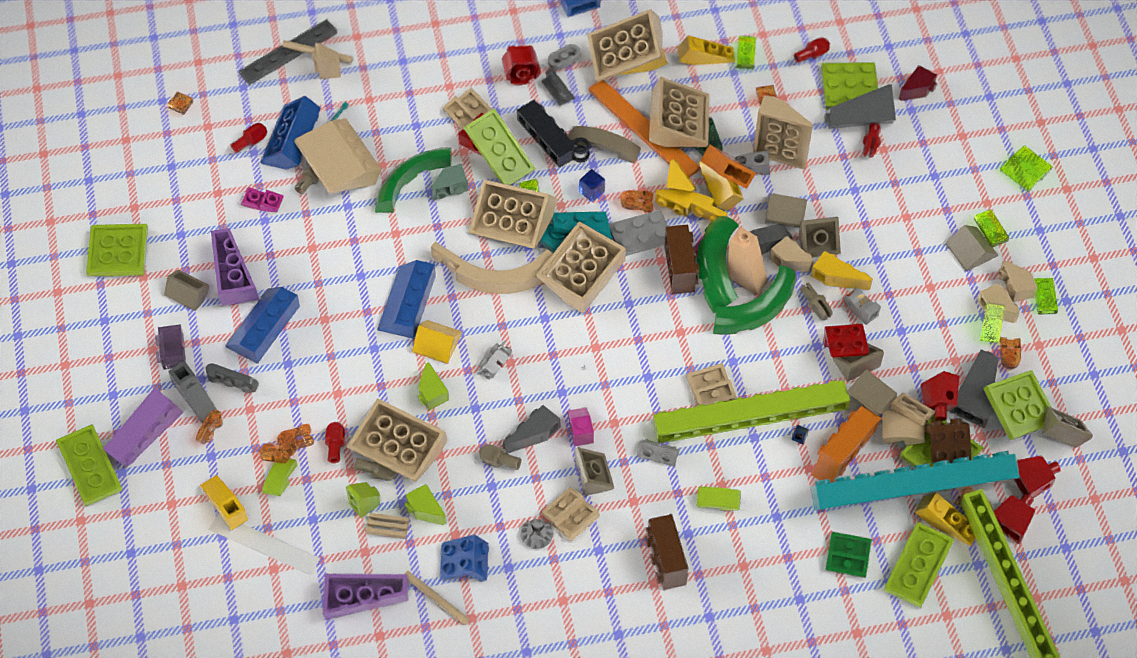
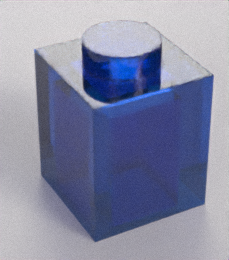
(592, 185)

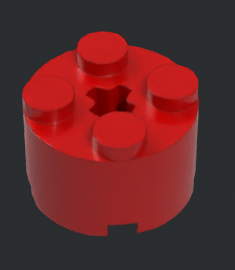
(520, 64)

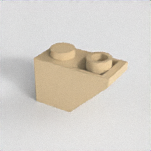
(326, 62)
(791, 255)
(1017, 281)
(999, 295)

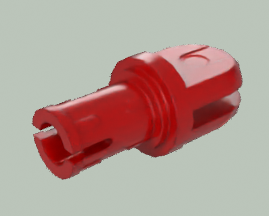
(813, 49)
(251, 136)
(871, 140)
(334, 440)

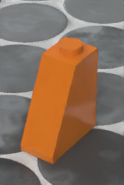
(727, 166)

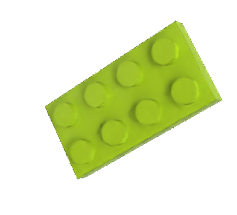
(499, 148)
(89, 465)
(919, 564)

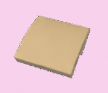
(466, 107)
(711, 385)
(900, 428)
(570, 513)

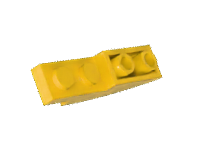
(684, 202)

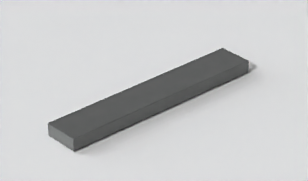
(282, 55)

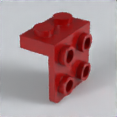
(846, 340)

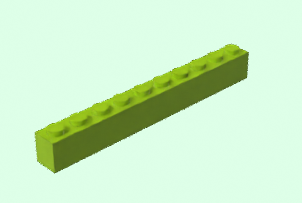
(750, 411)
(1008, 576)

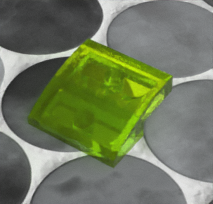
(1026, 168)

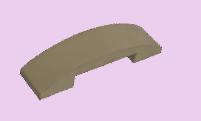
(607, 141)

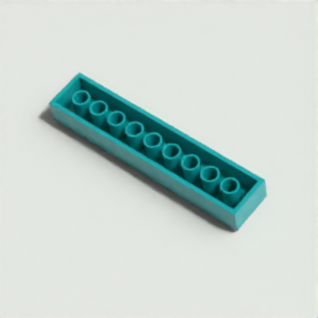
(917, 481)

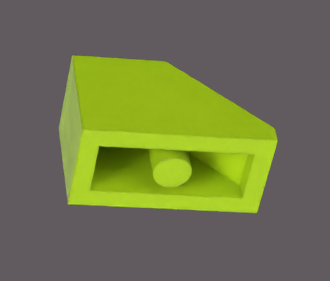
(431, 389)
(363, 498)
(424, 506)

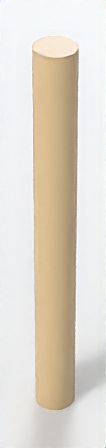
(308, 49)
(437, 598)

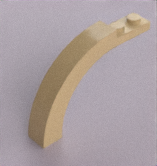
(491, 281)

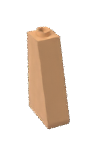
(746, 262)

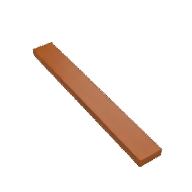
(639, 125)

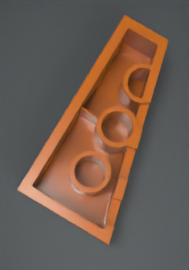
(845, 444)

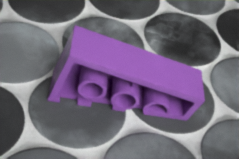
(232, 275)
(143, 427)
(362, 592)

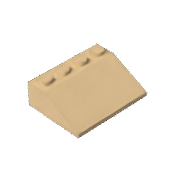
(626, 44)
(678, 115)
(782, 133)
(339, 156)
(512, 214)
(582, 266)
(398, 440)

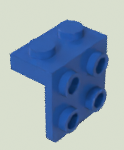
(464, 557)

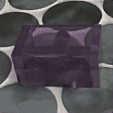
(171, 346)

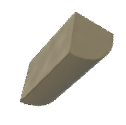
(186, 289)

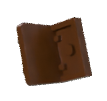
(949, 440)

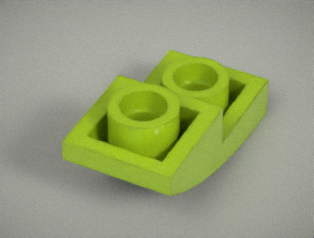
(278, 476)
(721, 498)

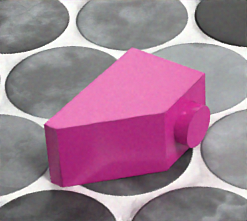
(581, 426)

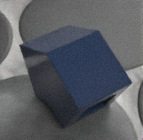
(801, 430)

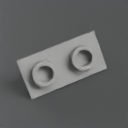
(489, 365)
(662, 454)

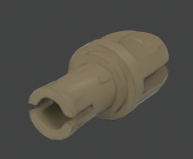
(309, 177)
(817, 302)
(497, 457)
(376, 470)

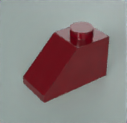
(918, 84)

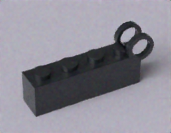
(550, 135)

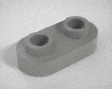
(562, 58)

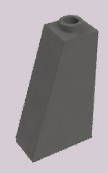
(863, 110)
(972, 400)

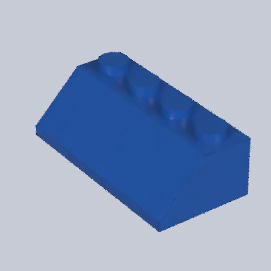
(294, 121)
(408, 299)
(264, 323)

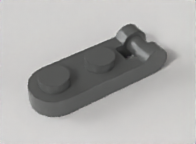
(231, 378)

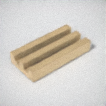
(911, 410)
(387, 518)

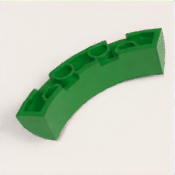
(408, 171)
(712, 262)
(758, 311)

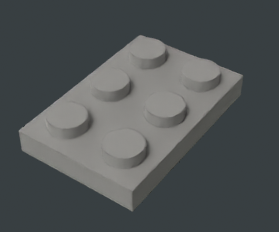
(640, 232)

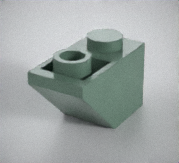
(450, 182)

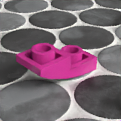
(262, 201)

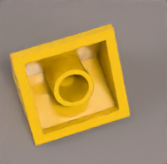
(678, 178)
(436, 341)

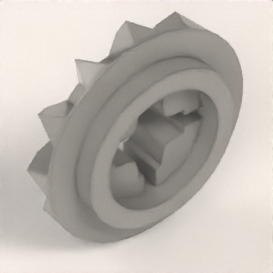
(536, 541)

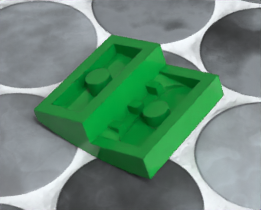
(848, 554)

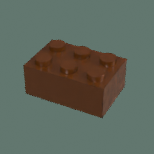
(681, 259)
(666, 552)

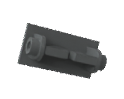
(557, 88)

